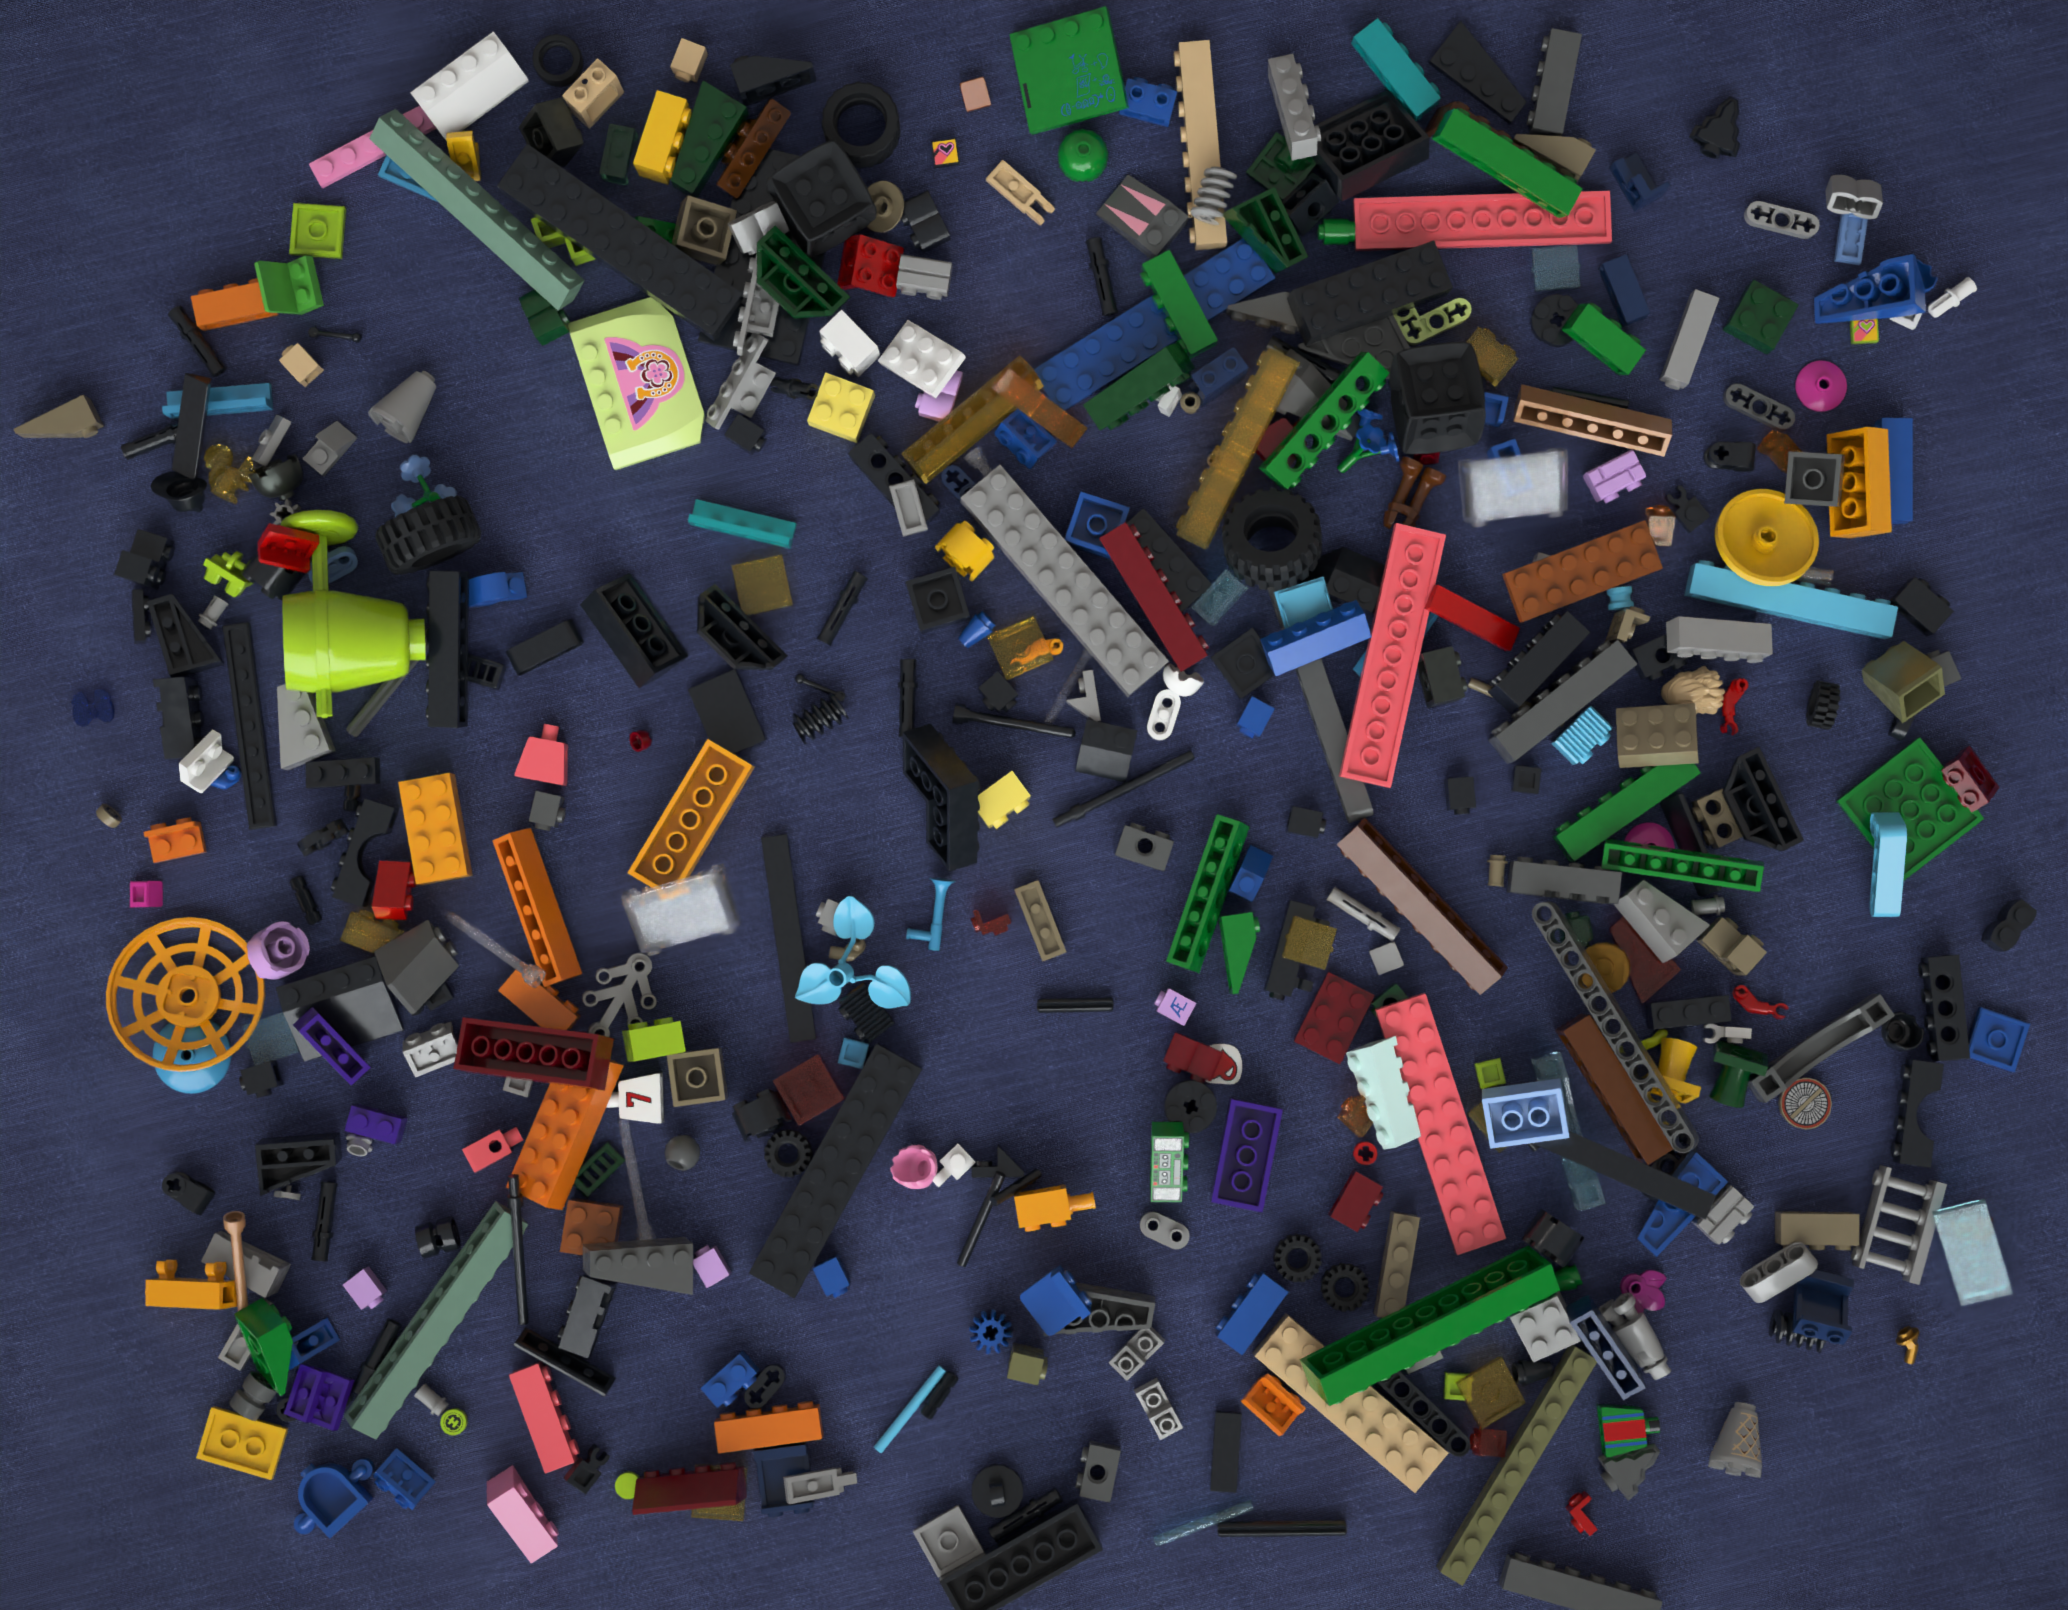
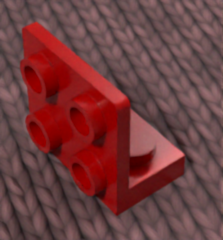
(870, 265)

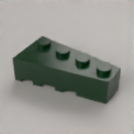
(706, 137)

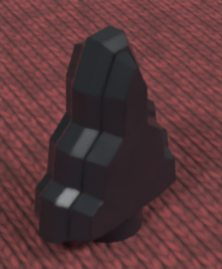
(1719, 131)

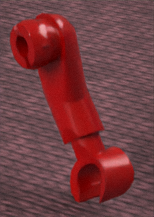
(1731, 697)
(1752, 1005)

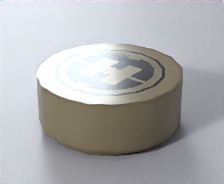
(108, 816)

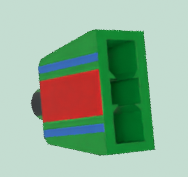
(1624, 1428)

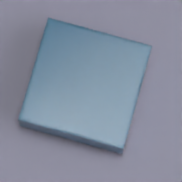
(853, 1053)

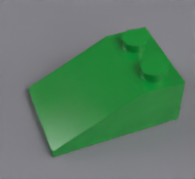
(1238, 940)
(267, 1341)

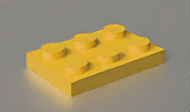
(242, 1443)

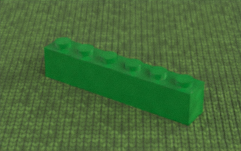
(1507, 163)
(1621, 807)

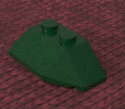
(795, 279)

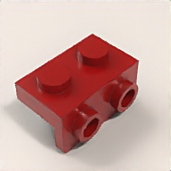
(287, 547)

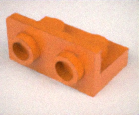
(176, 840)

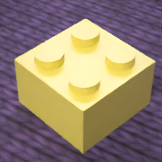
(841, 407)
(1002, 799)

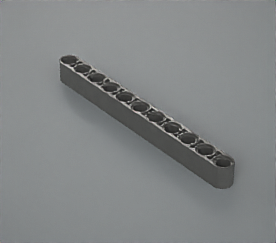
(1329, 731)
(1626, 1033)

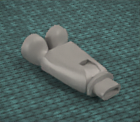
(1636, 1335)

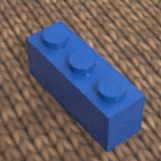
(1250, 1312)

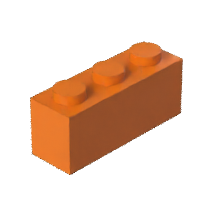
(229, 306)
(540, 1003)

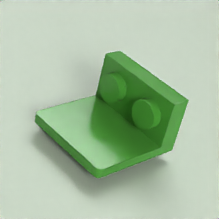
(289, 286)

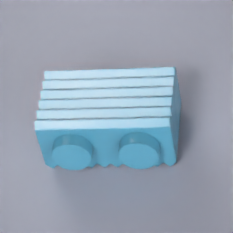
(1582, 736)

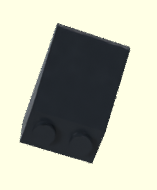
(767, 77)

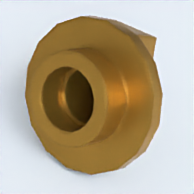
(1908, 1337)

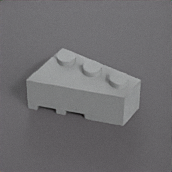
(1660, 920)
(262, 1270)

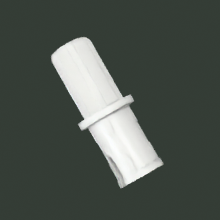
(1952, 297)

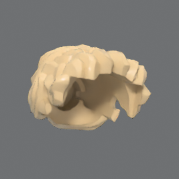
(1695, 687)

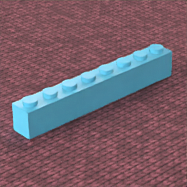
(1793, 601)

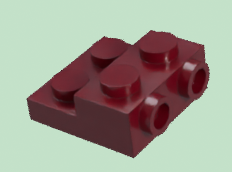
(1970, 779)

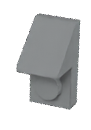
(329, 448)
(1087, 705)

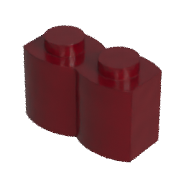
(1192, 1057)

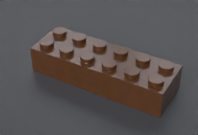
(1614, 1088)

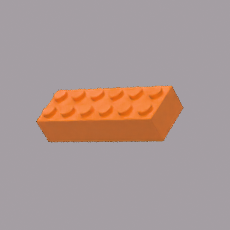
(561, 1140)

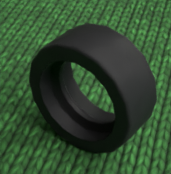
(553, 41)

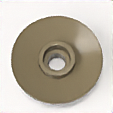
(886, 194)

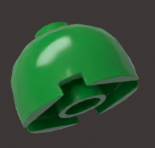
(1082, 155)

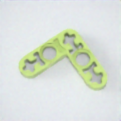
(1423, 325)

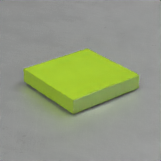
(317, 230)

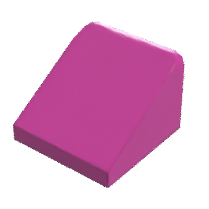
(146, 894)

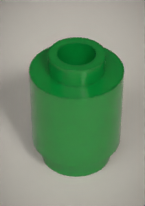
(1336, 231)

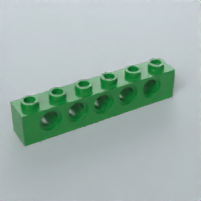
(1374, 379)
(1683, 865)
(1208, 893)

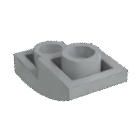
(1136, 1352)
(1158, 1408)

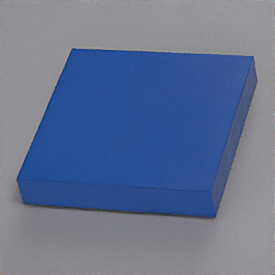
(1997, 1039)

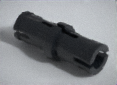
(794, 388)

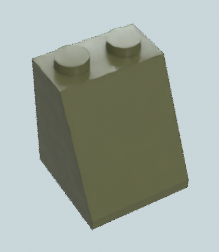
(1904, 680)

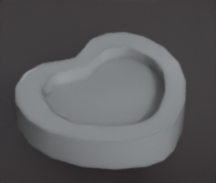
(287, 1194)

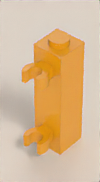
(191, 1292)

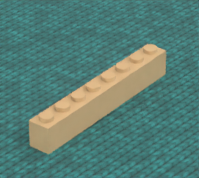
(1199, 134)

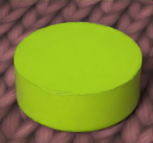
(626, 1484)

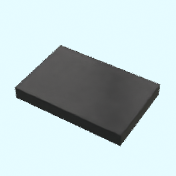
(727, 712)

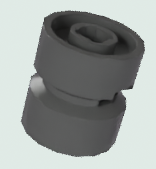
(251, 1399)

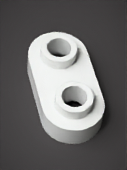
(1163, 715)

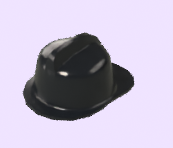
(180, 491)

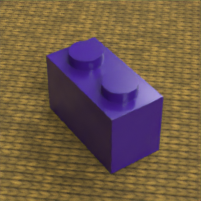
(376, 1124)

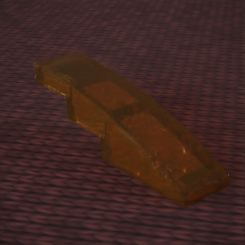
(1039, 407)

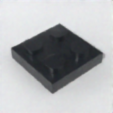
(1243, 664)

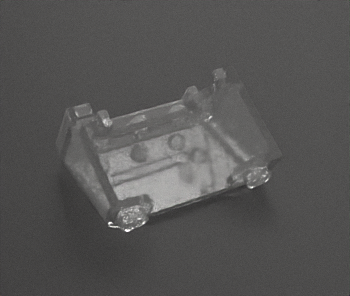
(1514, 486)
(681, 910)

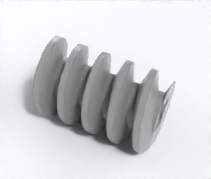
(1211, 194)

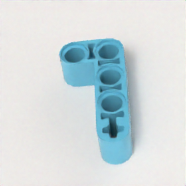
(1888, 863)

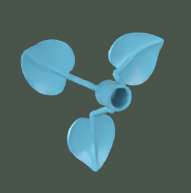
(823, 985)

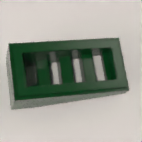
(619, 1160)

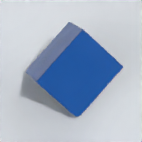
(1495, 409)

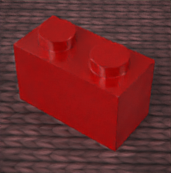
(393, 890)

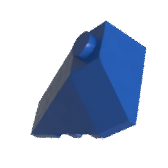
(1883, 292)

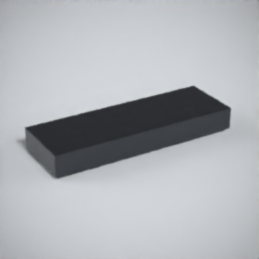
(1225, 1451)

